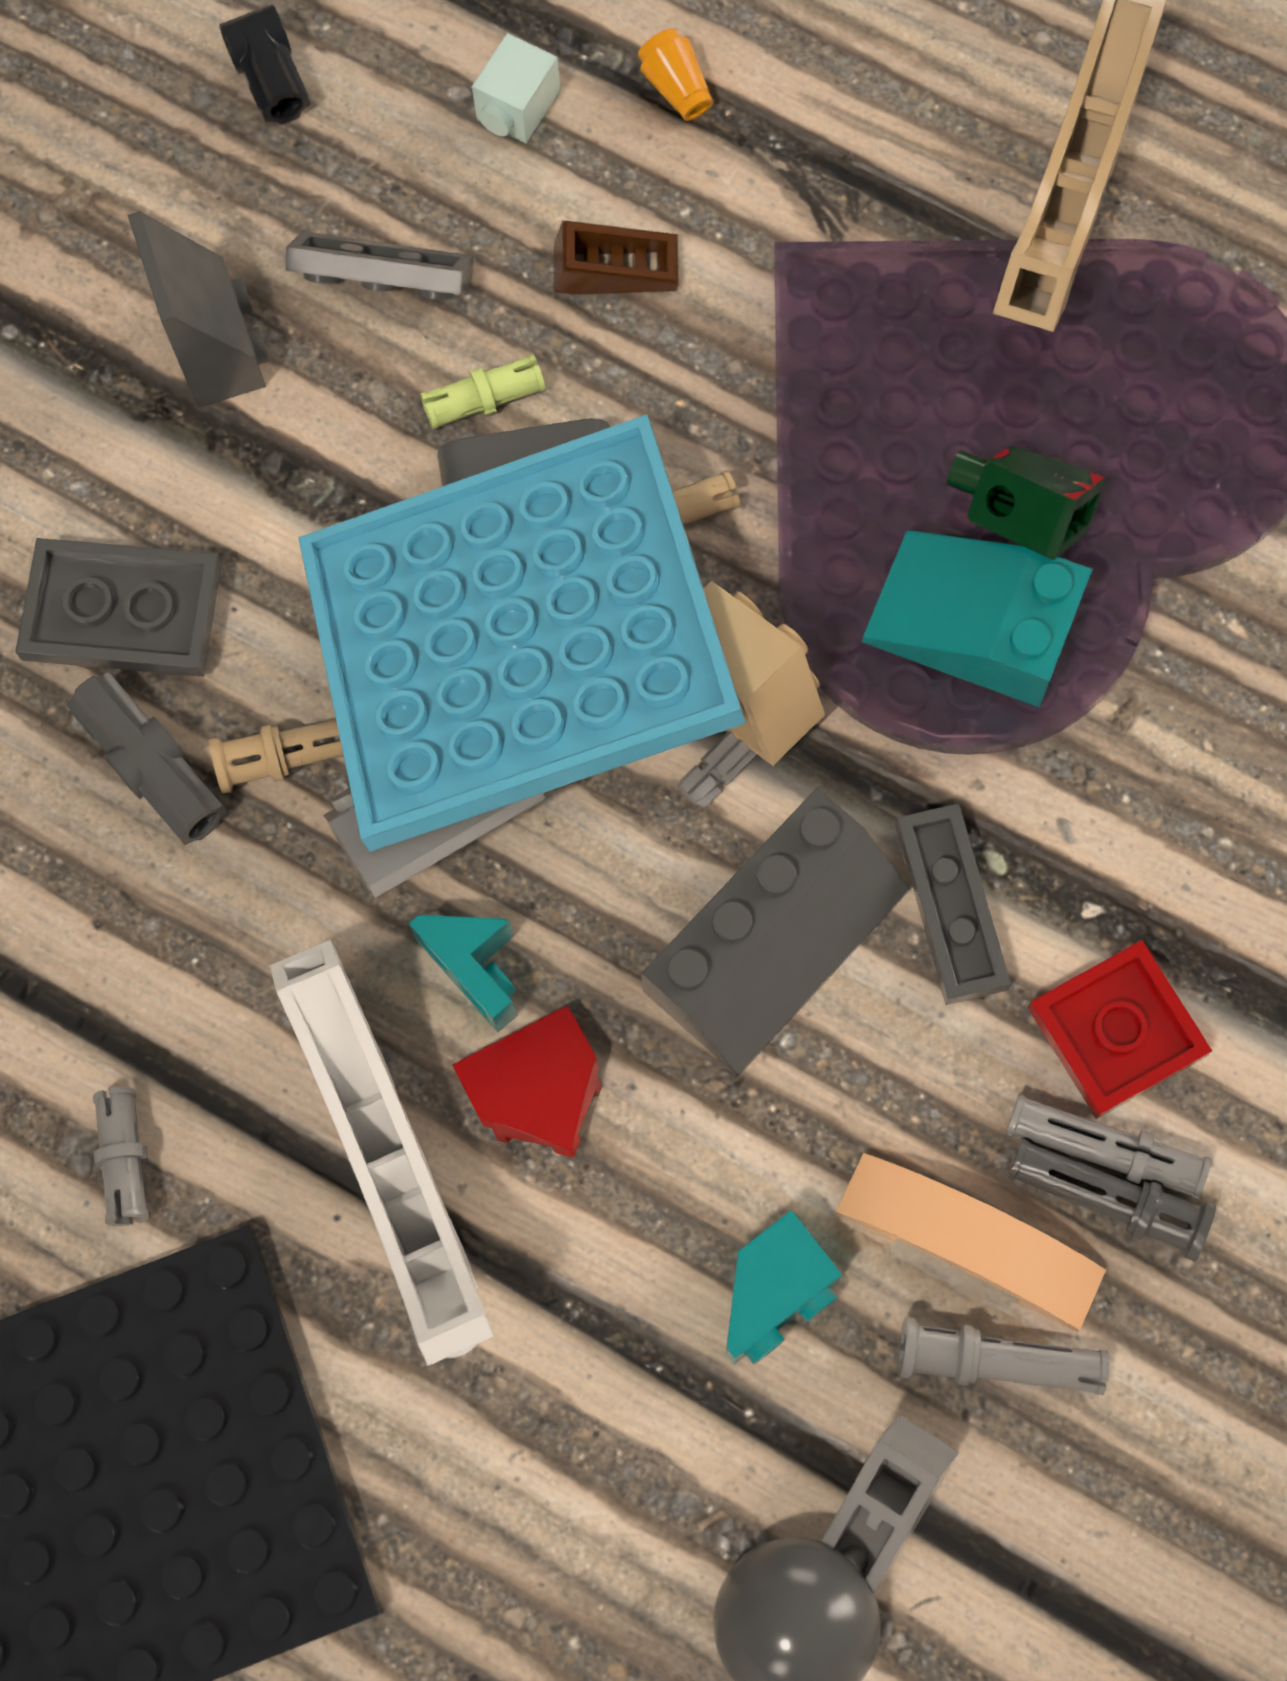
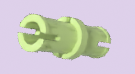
(483, 391)

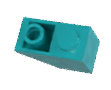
(776, 1280)

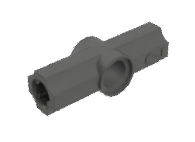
(146, 758)

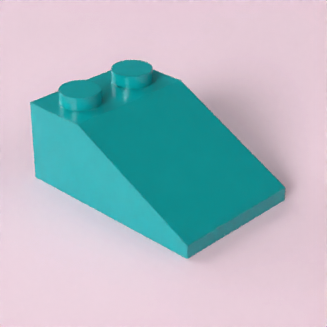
(978, 611)

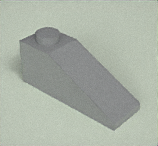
(889, 1499)

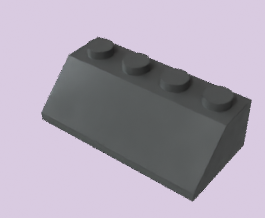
(775, 932)

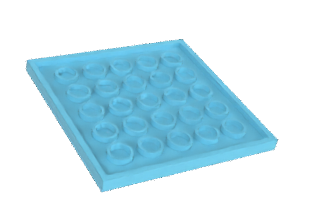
(515, 634)

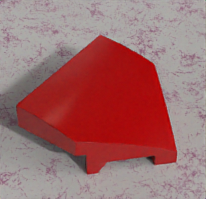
(534, 1083)

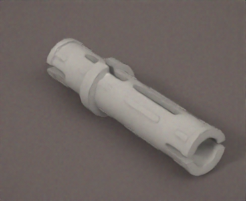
(1109, 1147)

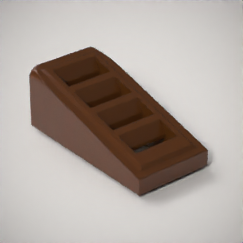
(597, 278)

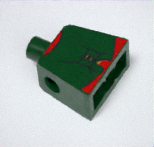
(1028, 497)

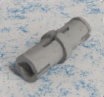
(120, 1156)

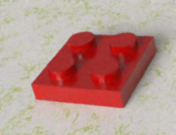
(1119, 1029)

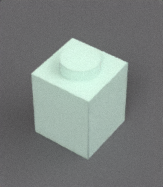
(516, 88)

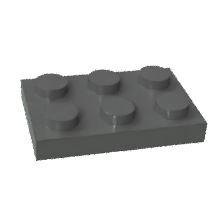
(119, 607)

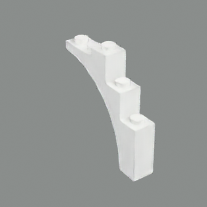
(383, 1153)

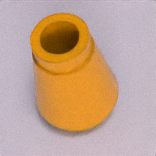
(675, 73)

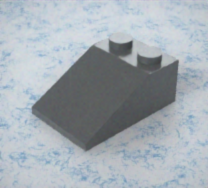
(201, 313)

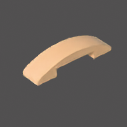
(972, 1239)

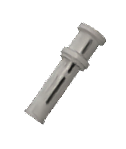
(969, 1356)

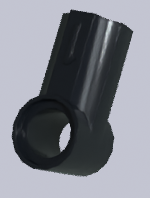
(263, 55)

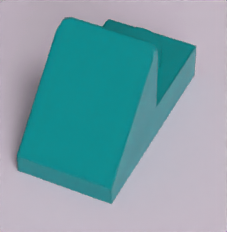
(460, 949)

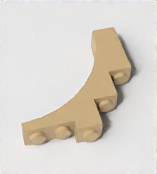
(1080, 164)

